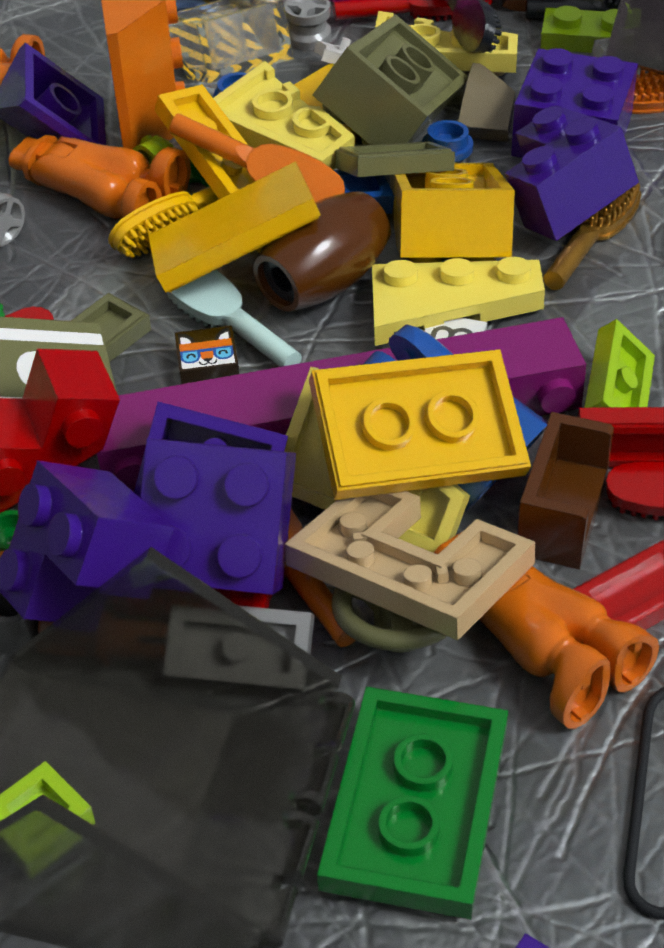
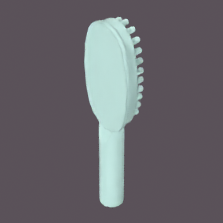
(220, 303)

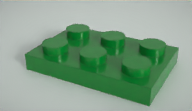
(415, 803)

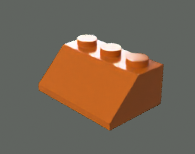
(142, 63)

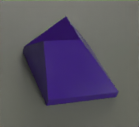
(47, 100)

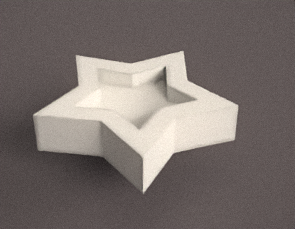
(329, 52)

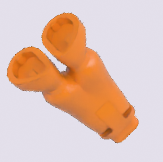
(101, 175)
(572, 637)

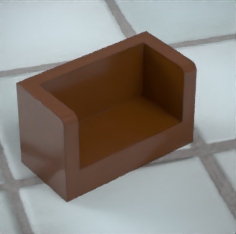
(565, 488)

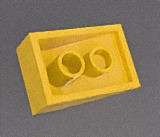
(453, 214)

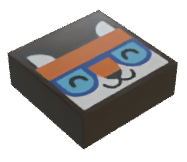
(206, 354)

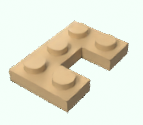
(360, 552)

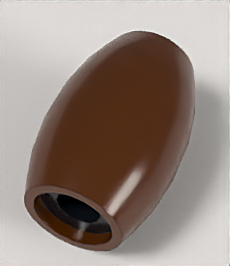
(324, 254)

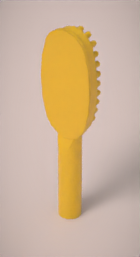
(132, 231)

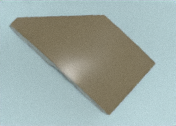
(487, 105)

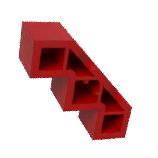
(58, 419)

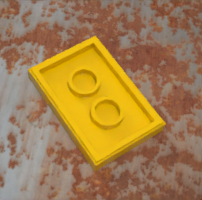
(232, 227)
(418, 424)

